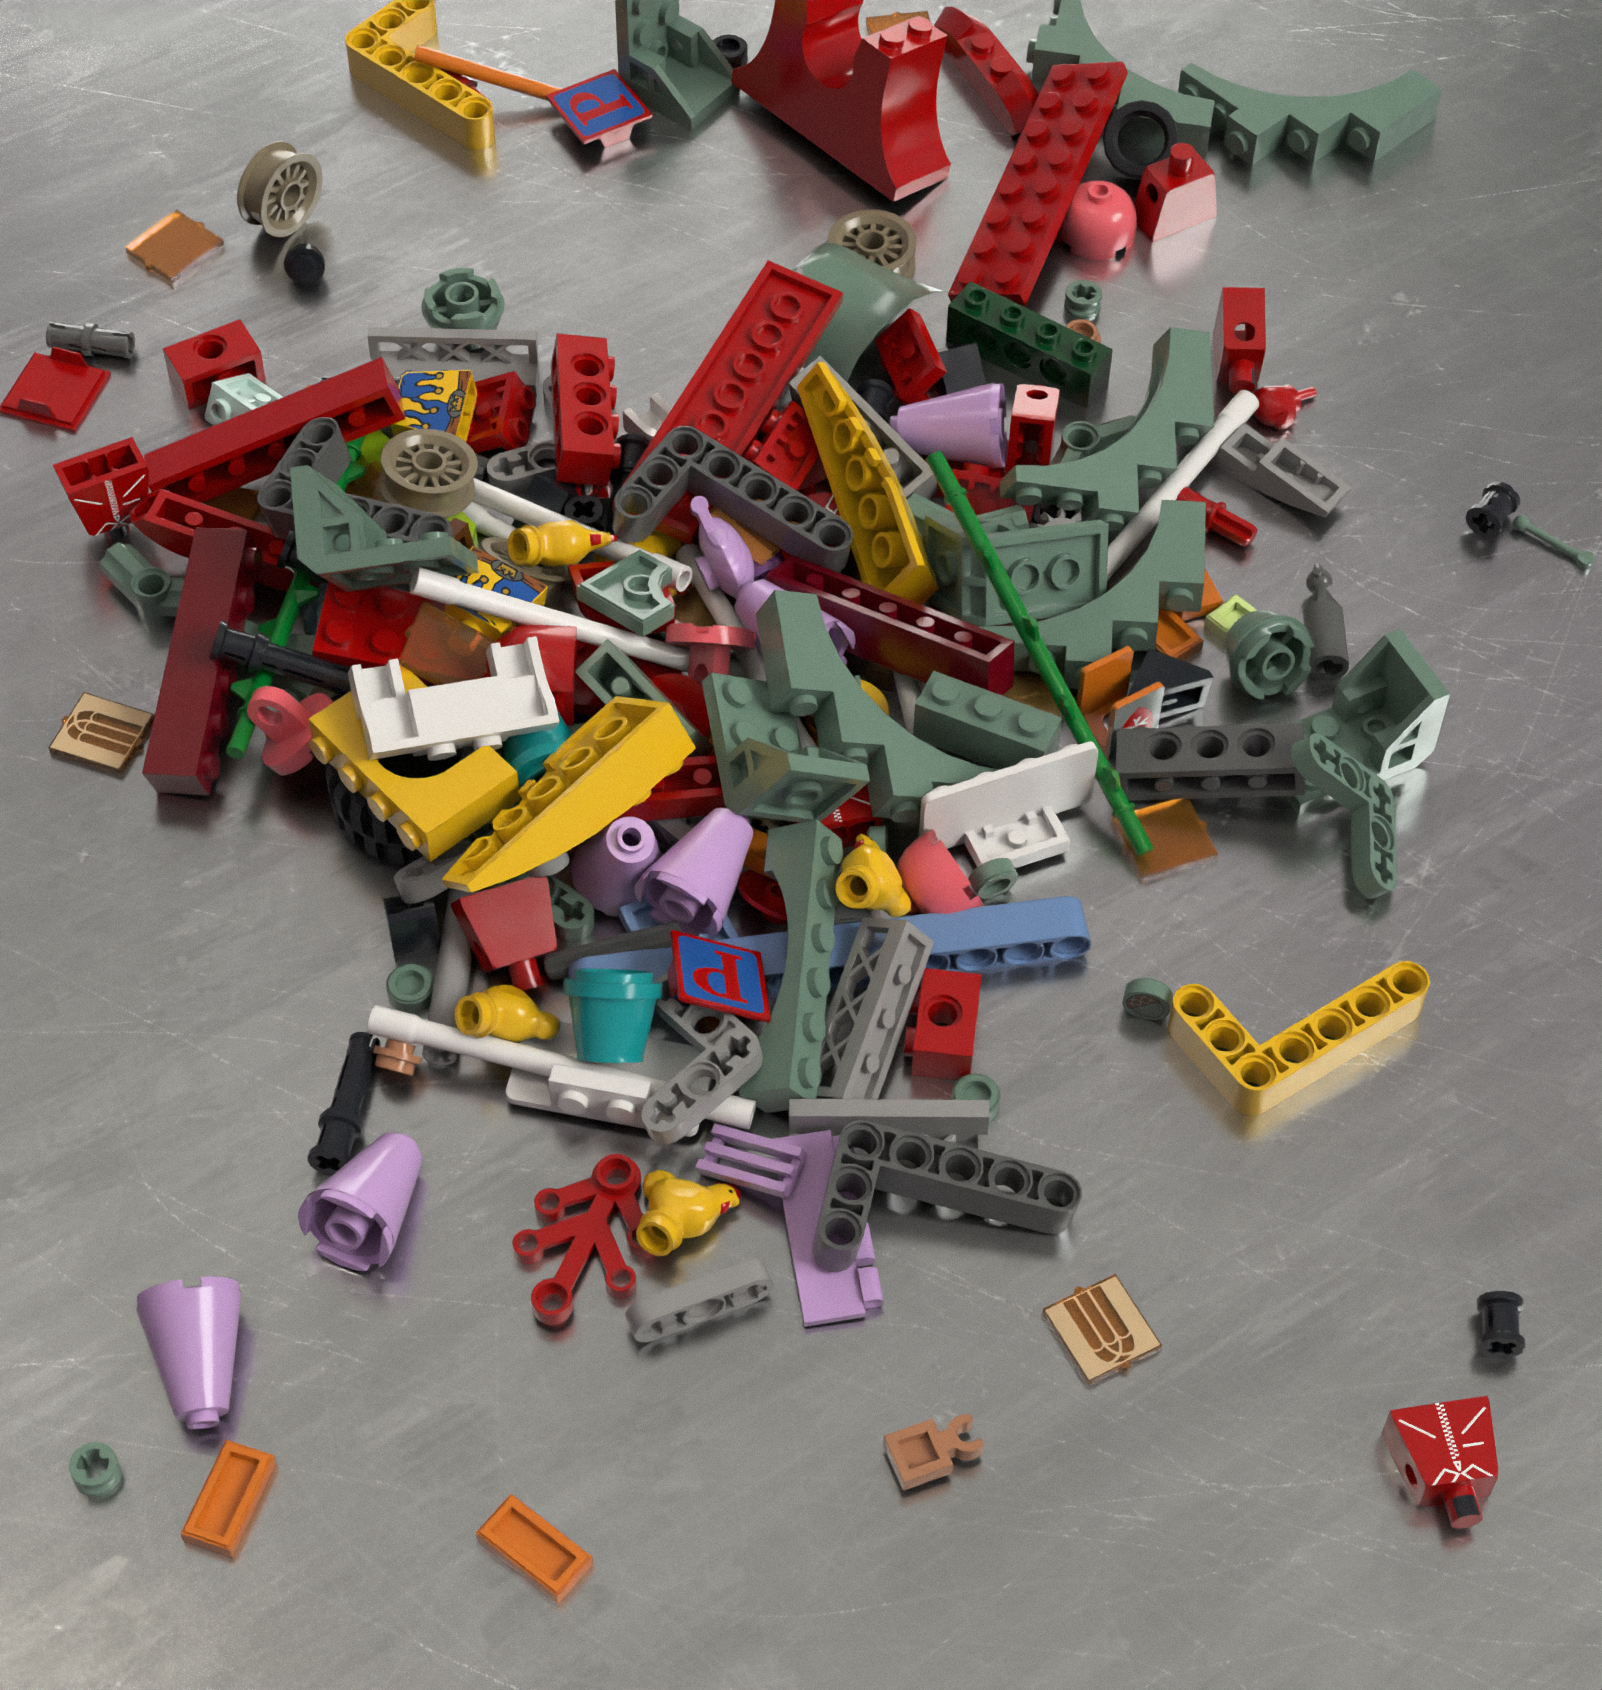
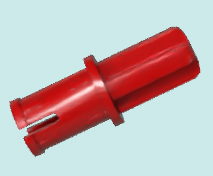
(1221, 520)

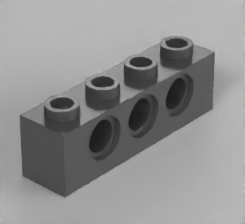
(1209, 761)

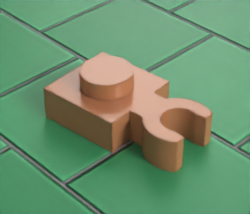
(925, 1454)

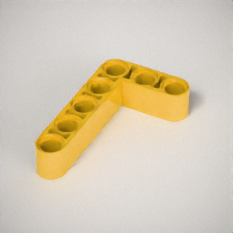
(383, 60)
(1300, 1042)

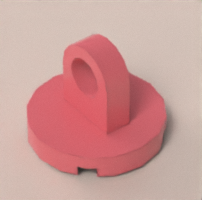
(709, 646)
(288, 729)

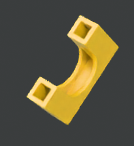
(427, 811)

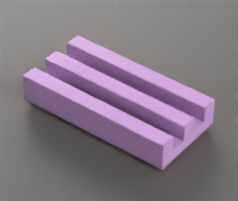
(716, 1150)

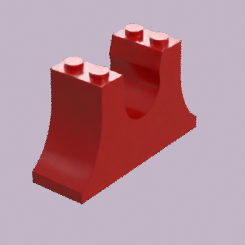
(854, 96)

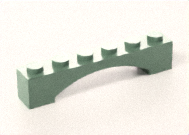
(806, 866)

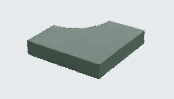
(631, 593)

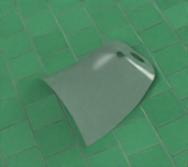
(868, 303)

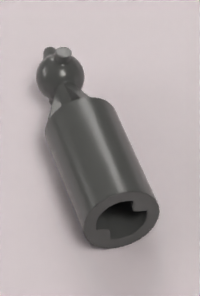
(1326, 628)

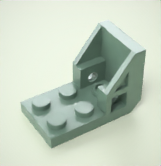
(671, 61)
(353, 550)
(1048, 565)
(1381, 714)
(763, 759)

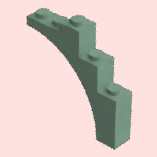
(1071, 41)
(1315, 125)
(1107, 482)
(1127, 615)
(811, 678)

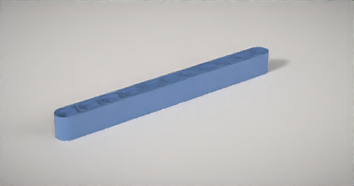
(962, 942)

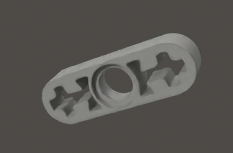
(699, 1300)

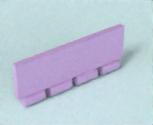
(825, 1294)

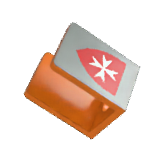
(1104, 694)

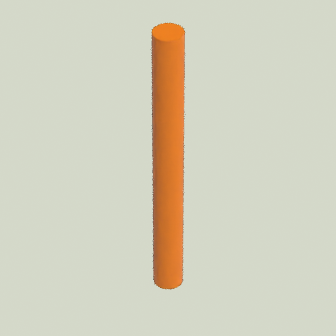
(483, 73)

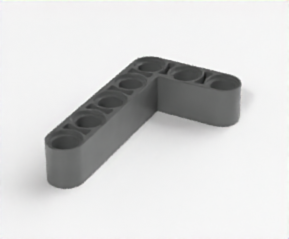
(325, 450)
(729, 494)
(933, 1185)

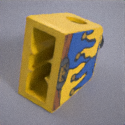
(437, 401)
(503, 579)

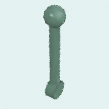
(1584, 558)

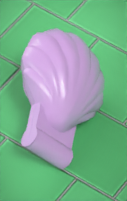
(725, 555)

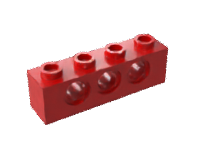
(583, 410)

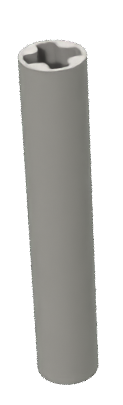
(450, 978)

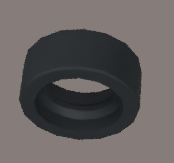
(1124, 114)

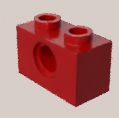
(211, 358)
(949, 999)

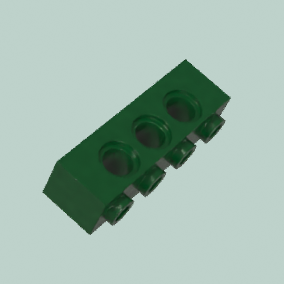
(1029, 344)

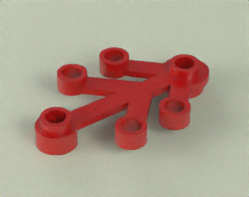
(586, 1232)

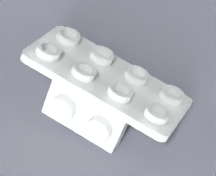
(1013, 808)
(596, 1093)

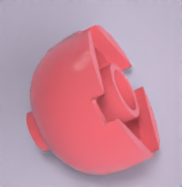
(1099, 221)
(934, 878)

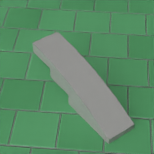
(1279, 471)

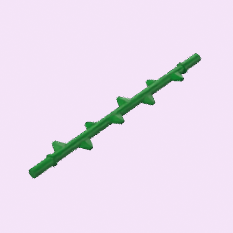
(280, 628)
(1029, 633)

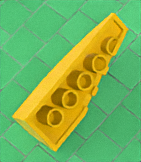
(866, 491)
(586, 787)

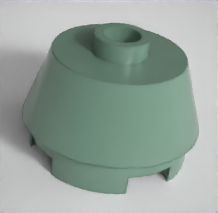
(463, 302)
(1268, 653)

